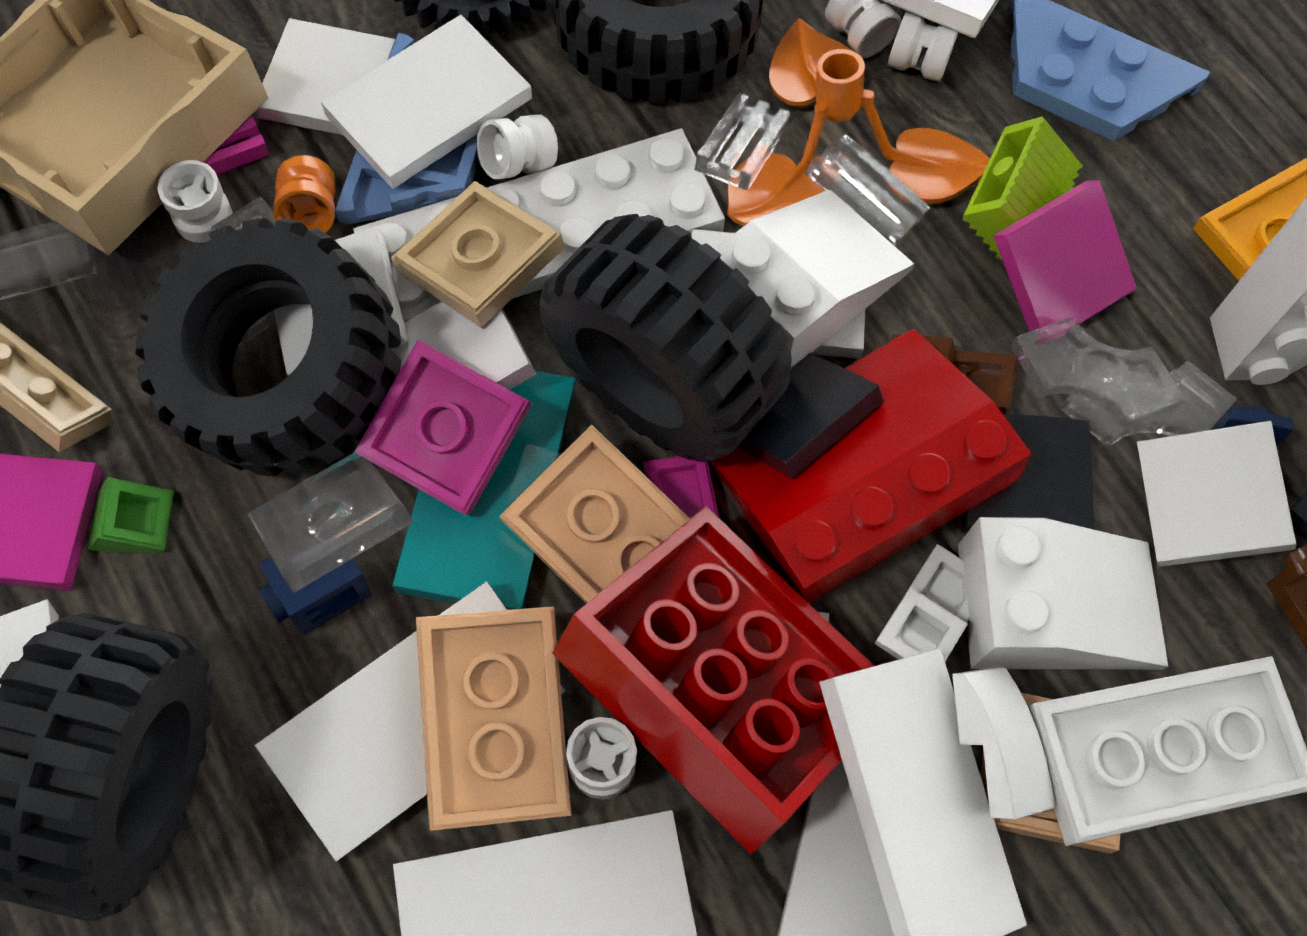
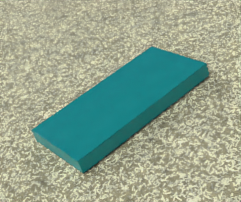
(456, 553)

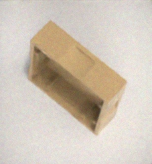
(108, 102)

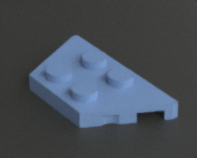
(1093, 70)
(370, 197)

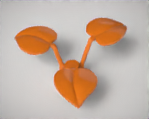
(823, 70)

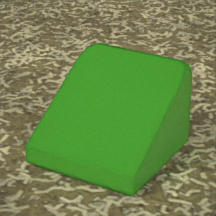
(130, 518)

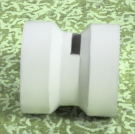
(866, 23)
(910, 43)
(516, 146)
(193, 199)
(596, 746)

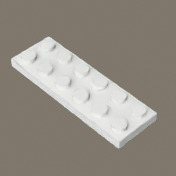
(577, 198)

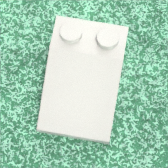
(814, 267)
(1059, 597)

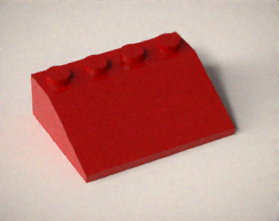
(888, 480)
(716, 674)

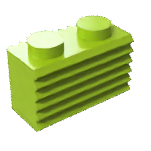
(1021, 176)

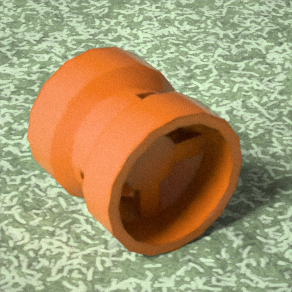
(305, 192)

